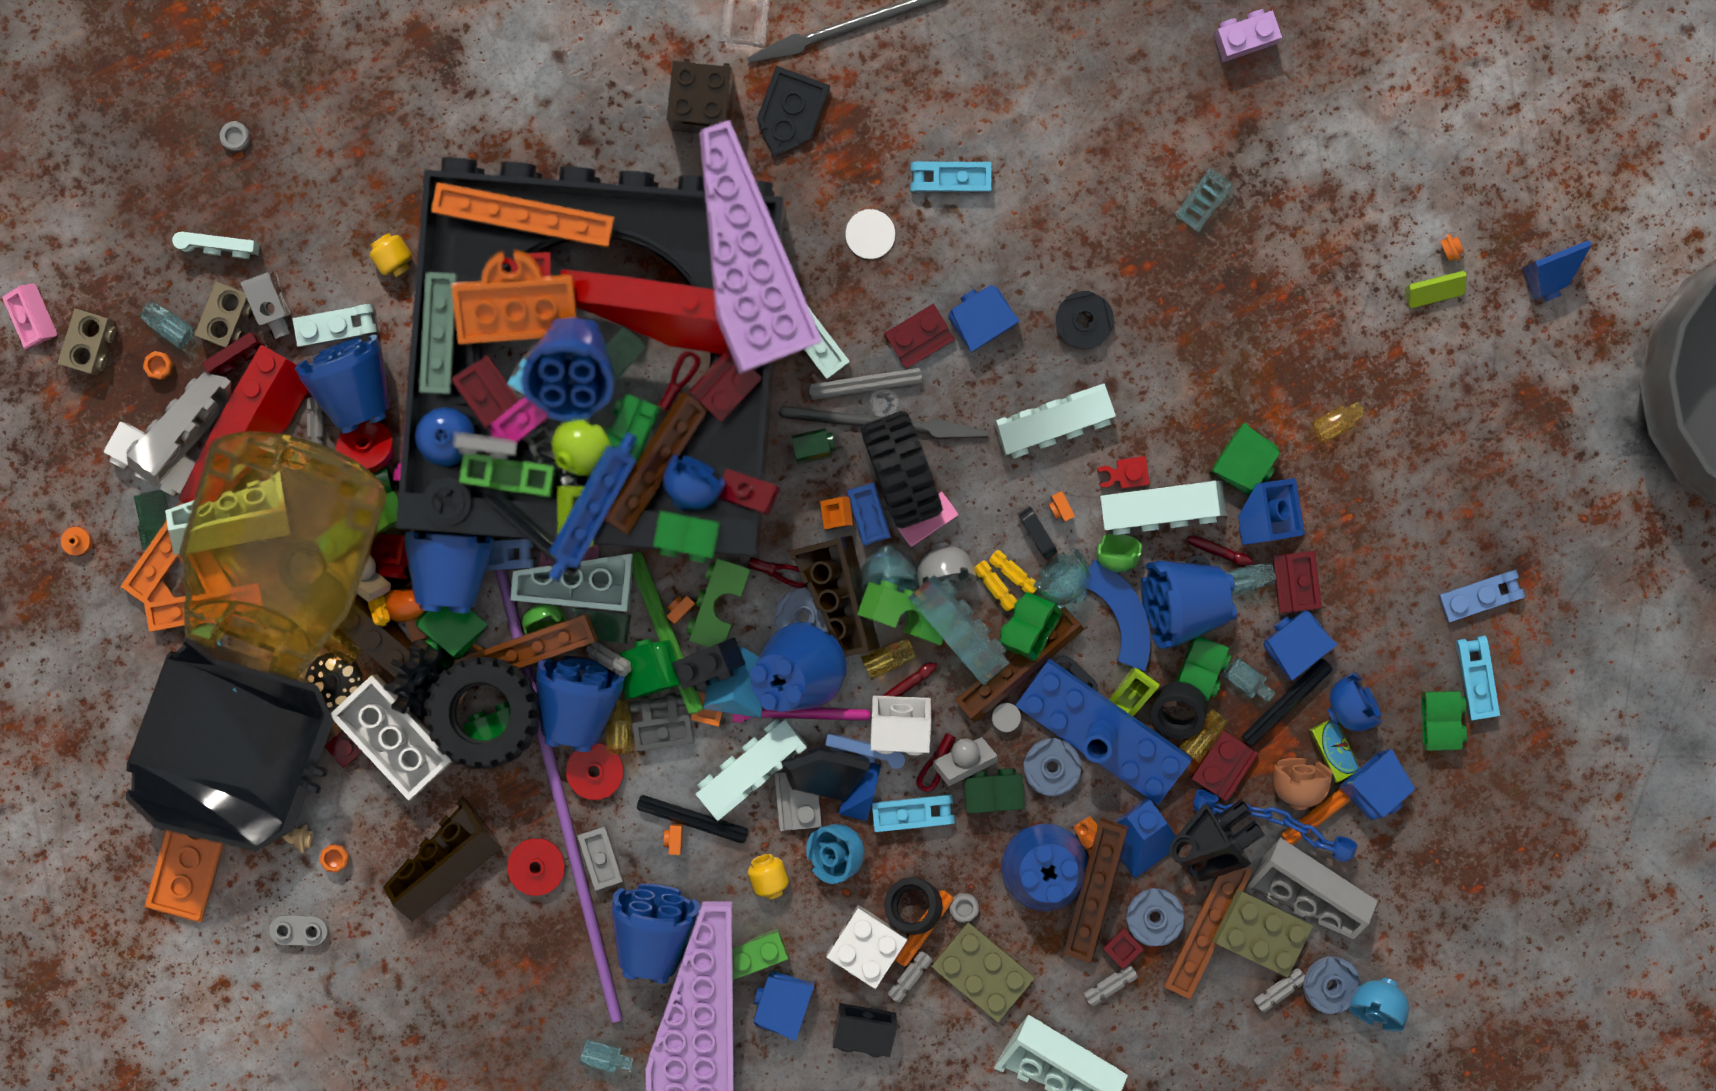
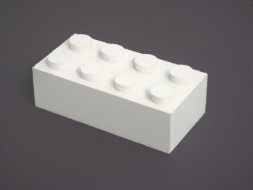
(391, 740)

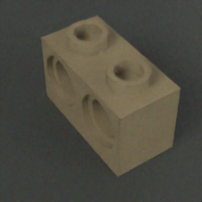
(217, 313)
(78, 339)

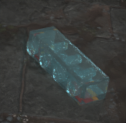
(958, 629)

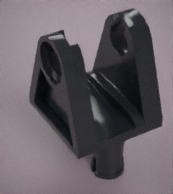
(1214, 841)

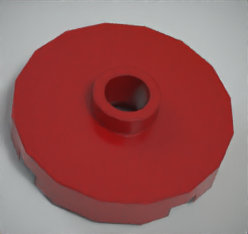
(375, 453)
(587, 785)
(551, 863)

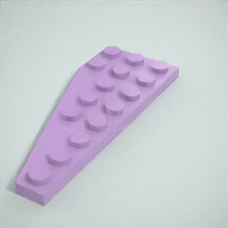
(752, 277)
(697, 1026)

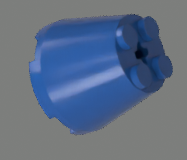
(569, 371)
(348, 382)
(447, 568)
(1186, 600)
(798, 669)
(576, 700)
(1039, 848)
(652, 930)

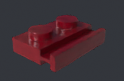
(919, 336)
(225, 360)
(724, 386)
(485, 391)
(389, 555)
(1297, 582)
(1224, 765)

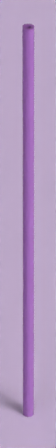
(565, 821)

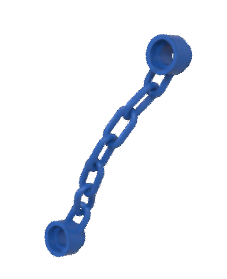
(1342, 848)

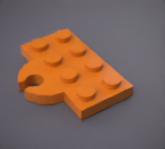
(511, 304)

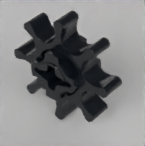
(414, 679)

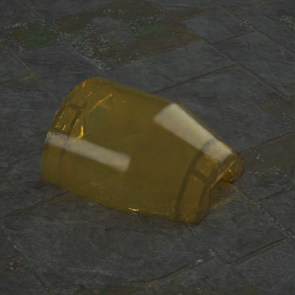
(277, 544)

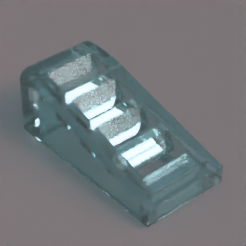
(1216, 177)

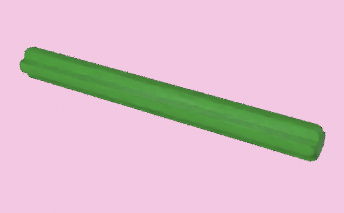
(661, 623)

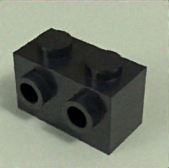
(709, 663)
(864, 1030)

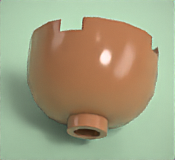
(1301, 783)

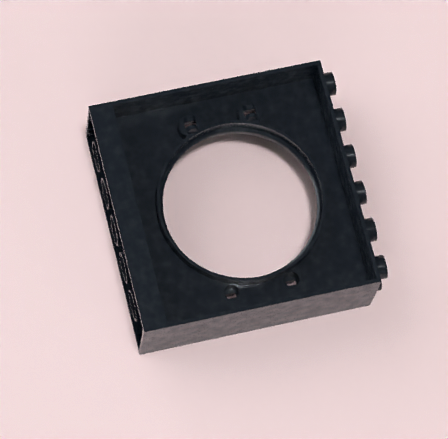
(654, 218)

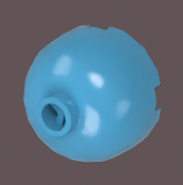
(835, 853)
(1381, 1003)

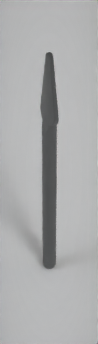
(796, 43)
(936, 428)

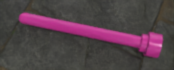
(815, 713)

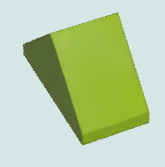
(1134, 691)

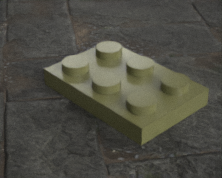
(1262, 933)
(982, 971)

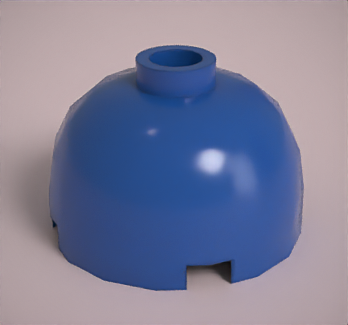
(441, 451)
(691, 483)
(1353, 704)

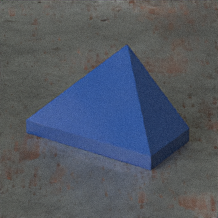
(861, 798)

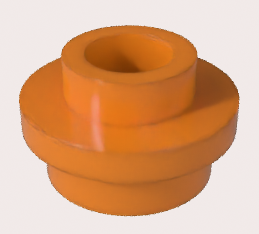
(1452, 247)

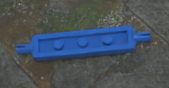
(592, 506)

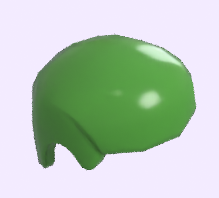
(1119, 552)
(542, 616)

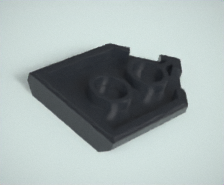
(790, 109)
(826, 773)

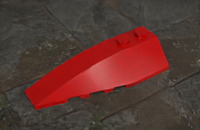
(660, 310)
(260, 403)

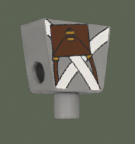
(267, 289)

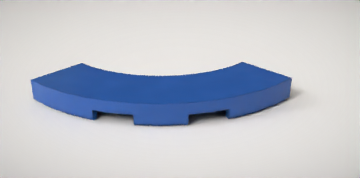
(1128, 612)

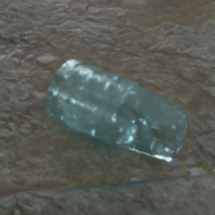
(167, 324)
(1252, 577)
(1247, 679)
(604, 1057)

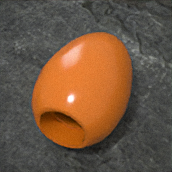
(402, 605)

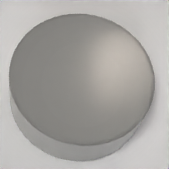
(235, 136)
(1006, 717)
(964, 907)

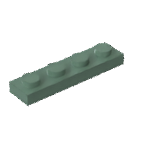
(438, 334)

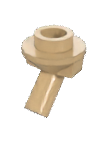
(301, 838)

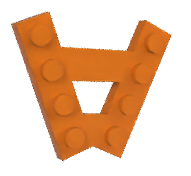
(148, 586)

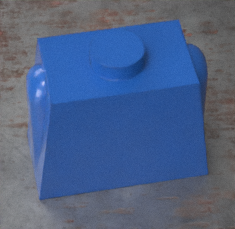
(982, 317)
(1298, 643)
(1379, 786)
(782, 1004)

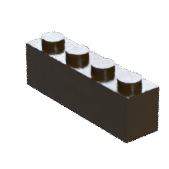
(835, 584)
(378, 642)
(442, 861)

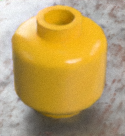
(390, 255)
(768, 876)

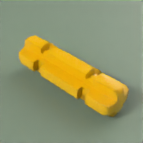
(1012, 571)
(995, 585)
(379, 611)

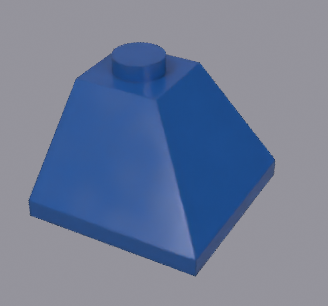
(1555, 271)
(1271, 512)
(1147, 837)

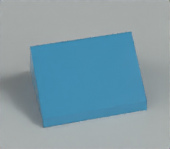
(736, 692)

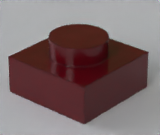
(343, 749)
(1123, 948)

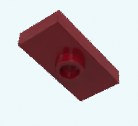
(748, 492)

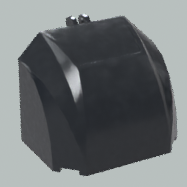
(223, 758)

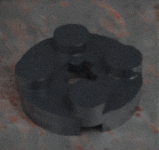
(1093, 306)

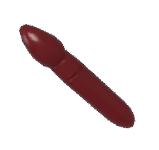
(1238, 558)
(912, 680)

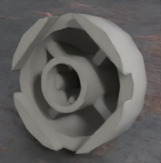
(946, 563)

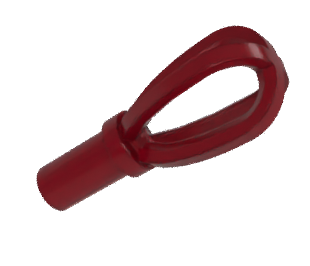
(675, 388)
(771, 570)
(942, 750)

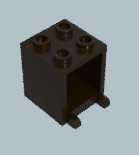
(699, 96)

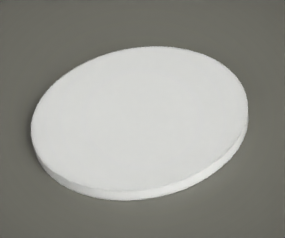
(870, 234)

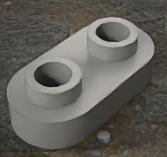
(298, 930)

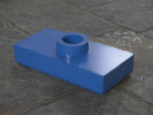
(868, 514)

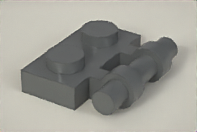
(663, 731)

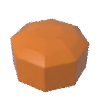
(158, 365)
(334, 858)

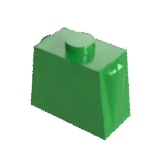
(1246, 460)
(451, 630)
(651, 668)

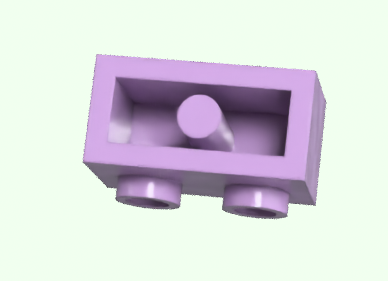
(1247, 36)

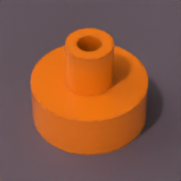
(82, 543)

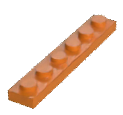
(523, 215)

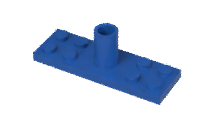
(1103, 731)

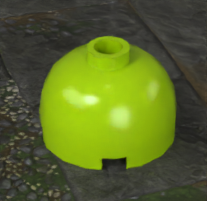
(578, 446)

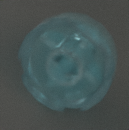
(890, 566)
(1064, 578)

